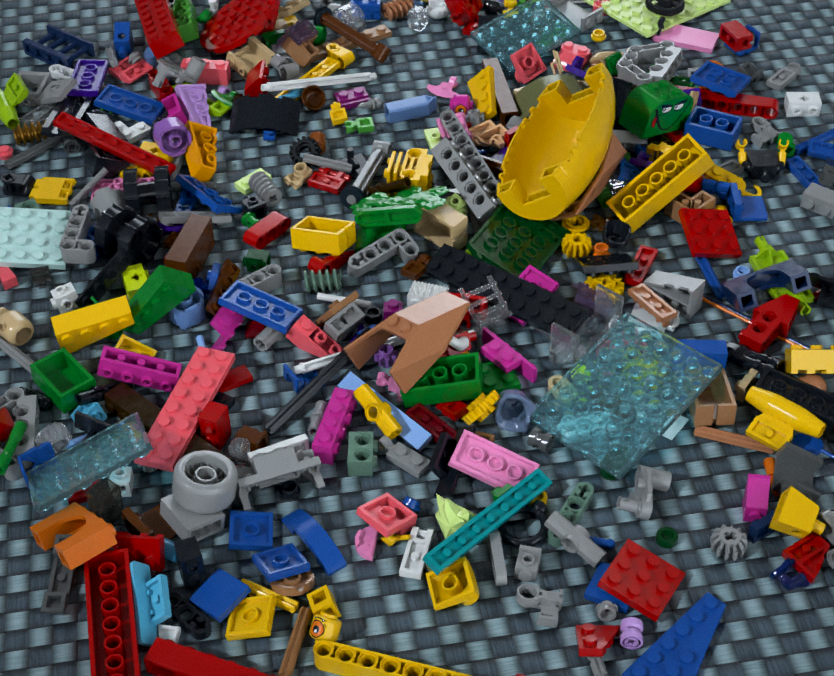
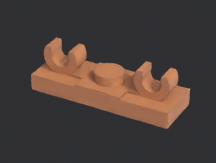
(652, 304)

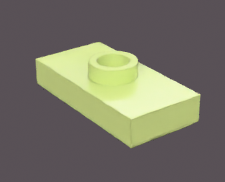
(432, 137)

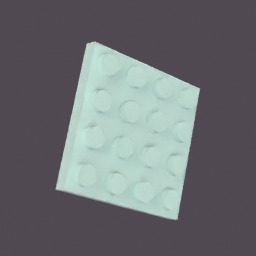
(32, 237)

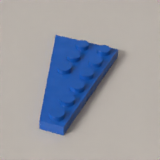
(683, 644)

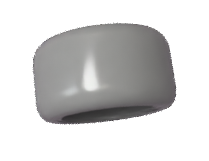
(204, 482)

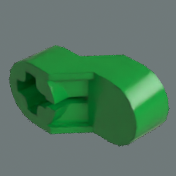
(791, 147)

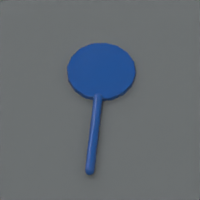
(810, 444)

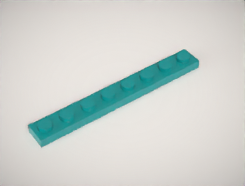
(486, 521)

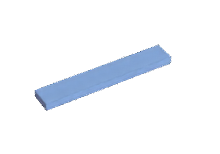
(411, 433)

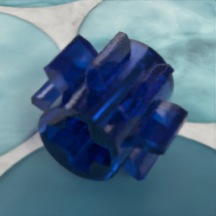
(203, 285)

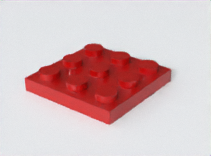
(709, 233)
(641, 580)

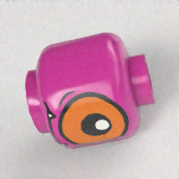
(461, 103)

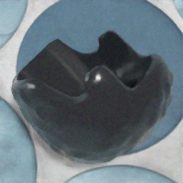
(616, 234)

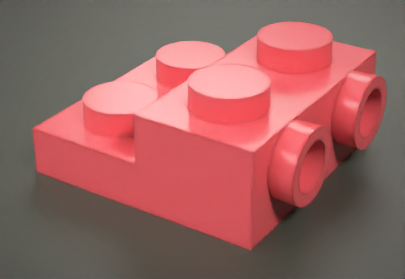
(387, 515)

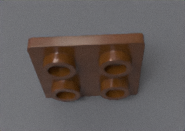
(149, 522)

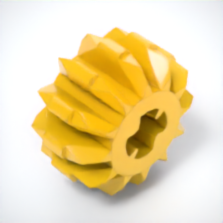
(576, 245)

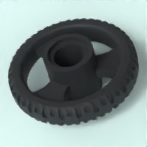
(664, 7)

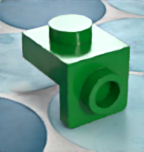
(611, 62)

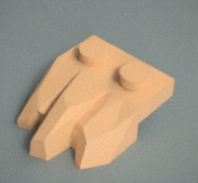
(488, 134)

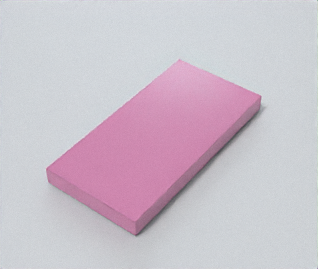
(689, 38)
(489, 461)

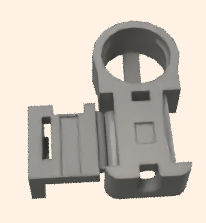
(764, 130)
(547, 599)

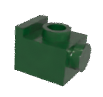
(256, 259)

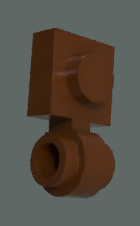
(415, 269)

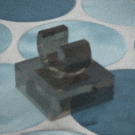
(40, 276)

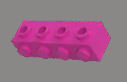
(138, 369)
(334, 425)

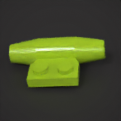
(12, 95)

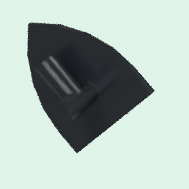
(357, 161)

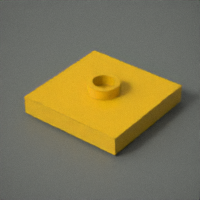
(251, 618)

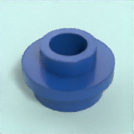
(411, 503)

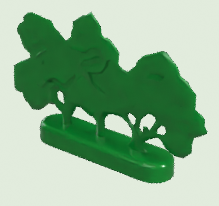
(397, 209)

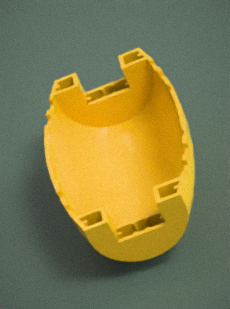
(558, 147)

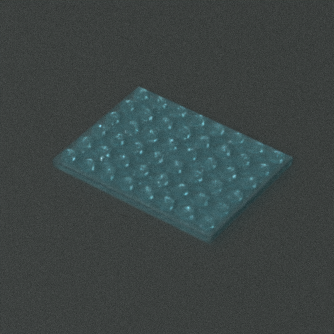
(624, 394)

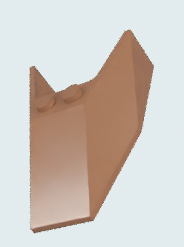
(611, 161)
(427, 333)

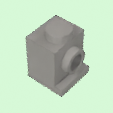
(528, 563)

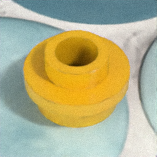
(598, 35)

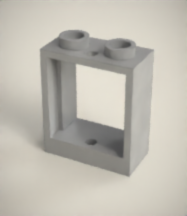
(34, 80)

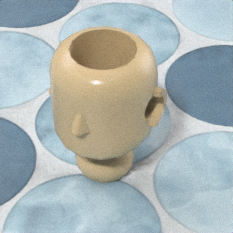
(15, 327)

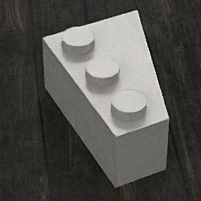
(678, 291)

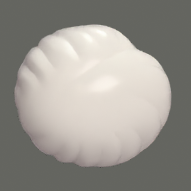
(437, 9)

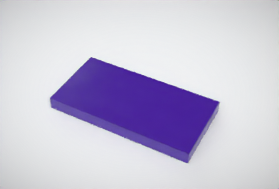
(89, 76)

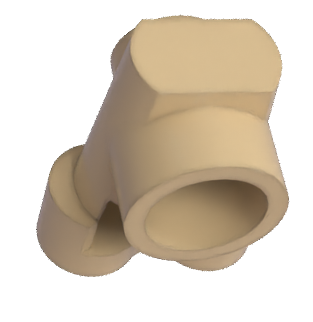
(299, 176)

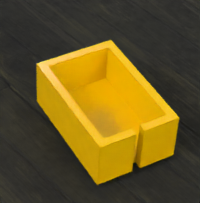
(323, 235)

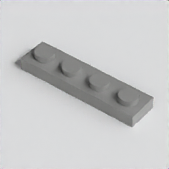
(180, 217)

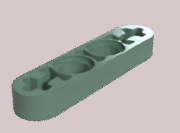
(572, 514)

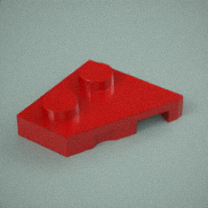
(808, 554)
(595, 639)

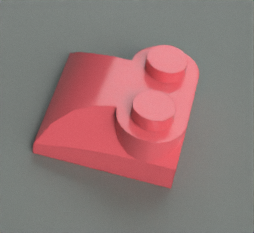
(569, 51)
(527, 63)

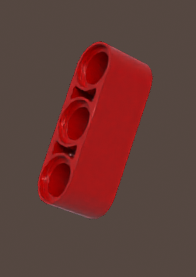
(163, 92)
(266, 230)

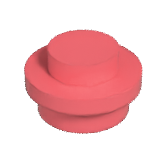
(6, 152)

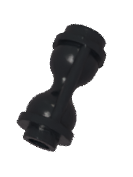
(494, 6)

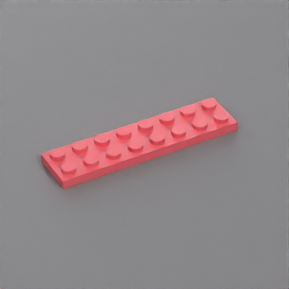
(179, 415)

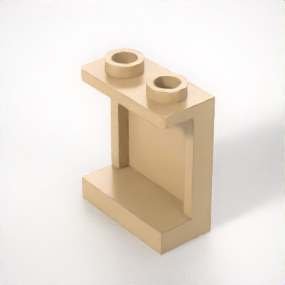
(249, 56)

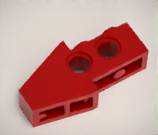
(768, 322)

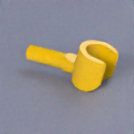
(393, 538)

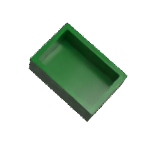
(61, 378)

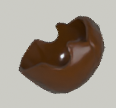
(313, 97)

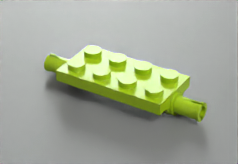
(769, 256)

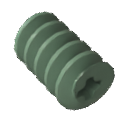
(323, 280)

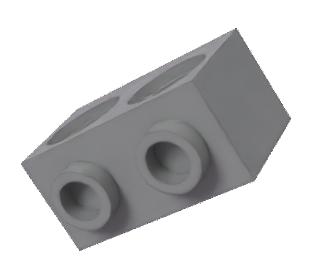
(344, 322)

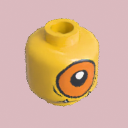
(325, 626)

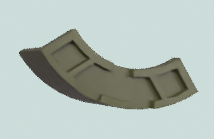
(528, 95)

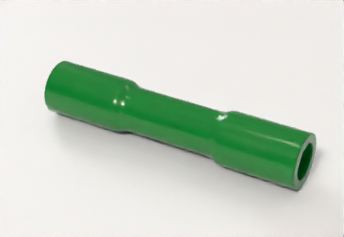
(14, 438)

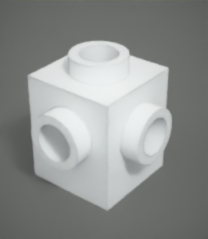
(64, 298)

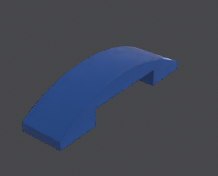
(316, 539)

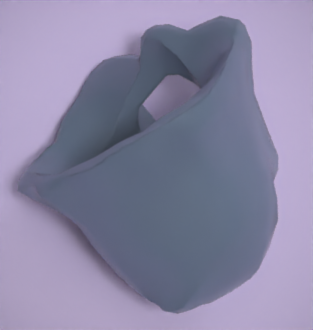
(512, 409)

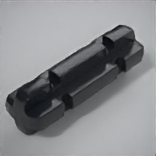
(44, 402)

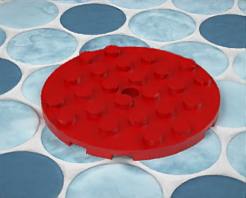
(236, 23)

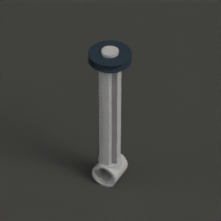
(353, 194)

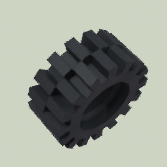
(300, 146)

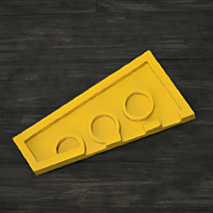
(483, 92)

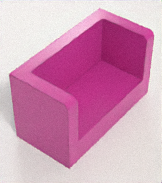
(174, 107)

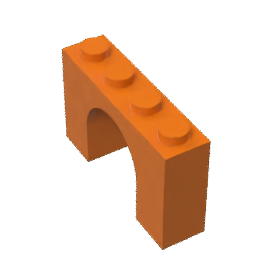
(89, 536)

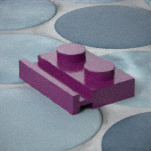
(351, 98)

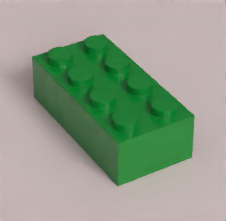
(448, 381)

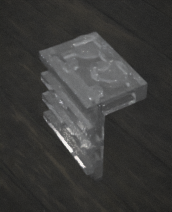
(492, 316)

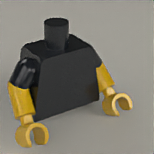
(762, 164)

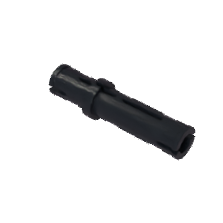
(97, 393)

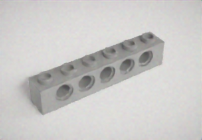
(464, 179)

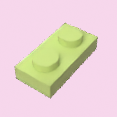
(243, 184)

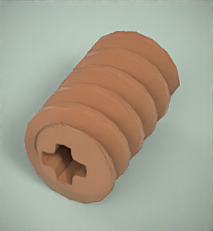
(396, 8)

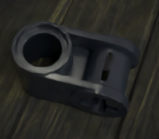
(17, 184)

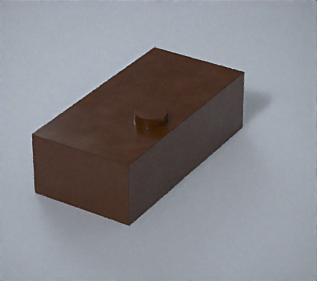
(192, 245)

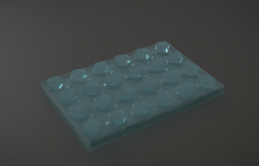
(530, 22)
(88, 462)

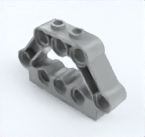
(663, 55)
(22, 409)

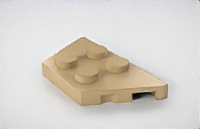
(291, 7)

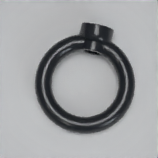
(537, 511)

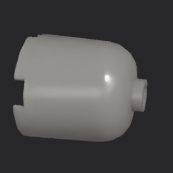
(104, 200)

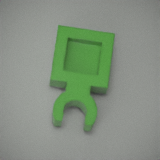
(363, 125)

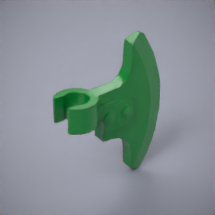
(224, 98)

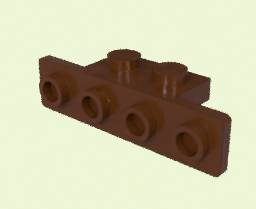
(227, 276)

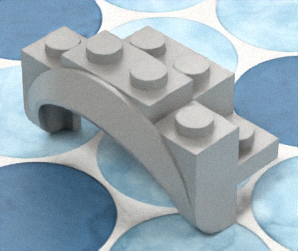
(277, 467)

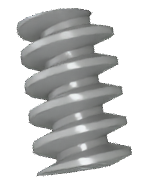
(265, 188)

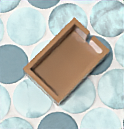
(715, 404)

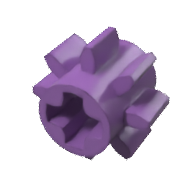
(386, 355)

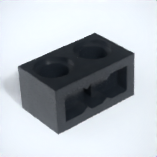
(190, 562)

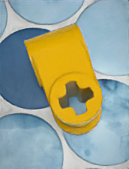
(341, 54)

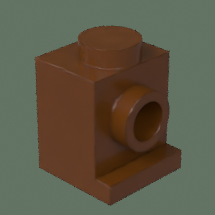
(257, 439)

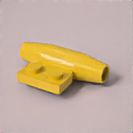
(779, 419)

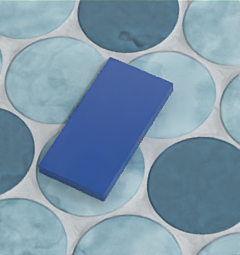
(129, 104)
(260, 306)

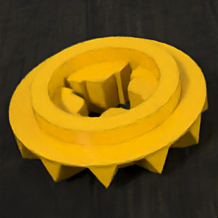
(582, 227)

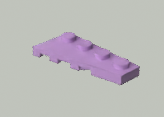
(194, 102)

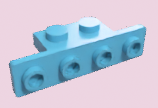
(150, 602)

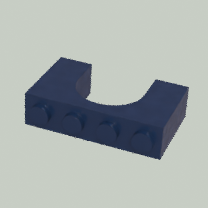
(786, 274)

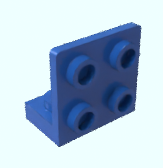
(745, 207)

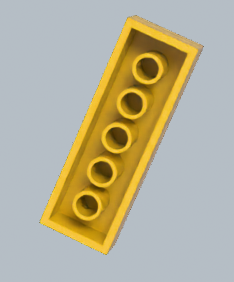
(660, 182)

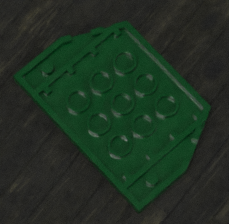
(515, 241)

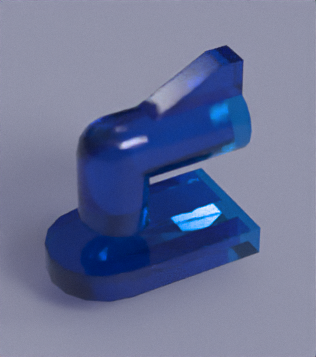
(789, 583)

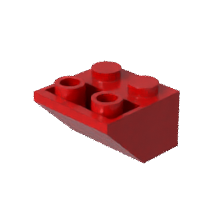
(255, 78)

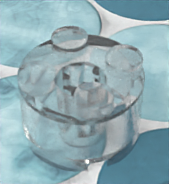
(350, 15)

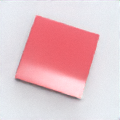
(130, 72)

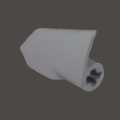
(287, 69)

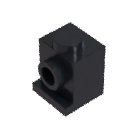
(253, 203)

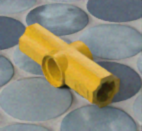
(377, 411)

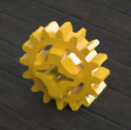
(607, 281)
(481, 407)

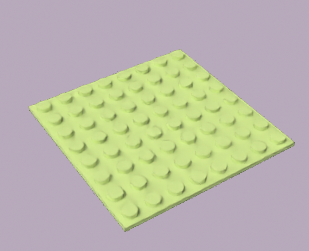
(640, 19)

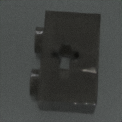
(105, 500)

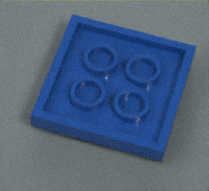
(720, 79)

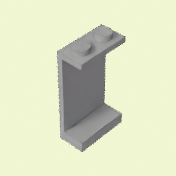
(577, 15)

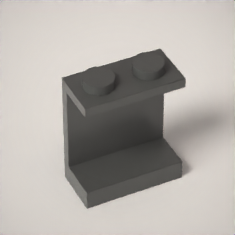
(796, 469)

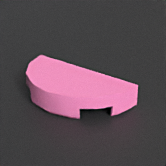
(366, 542)

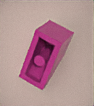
(756, 497)

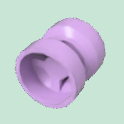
(631, 633)

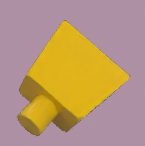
(796, 515)

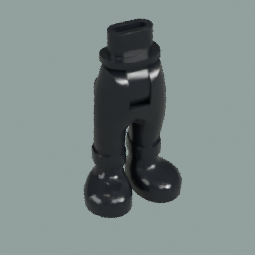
(748, 358)

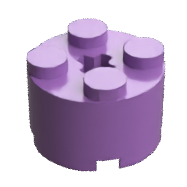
(171, 136)

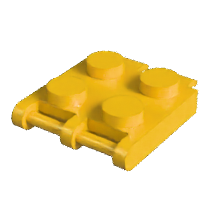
(52, 190)

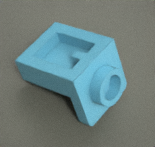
(92, 409)

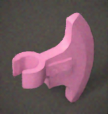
(444, 89)
(383, 380)

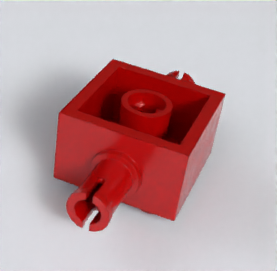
(463, 10)

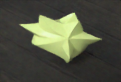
(451, 516)

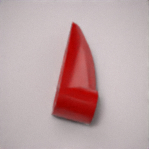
(329, 262)

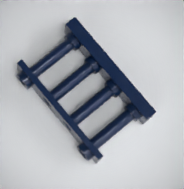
(50, 56)

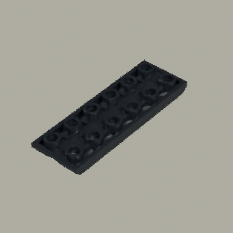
(73, 105)

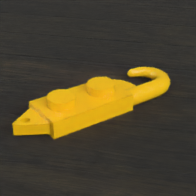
(719, 174)

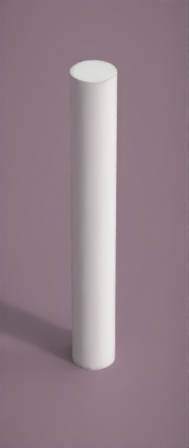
(331, 298)

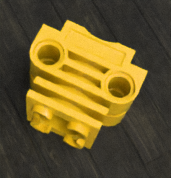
(415, 166)

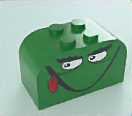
(655, 109)

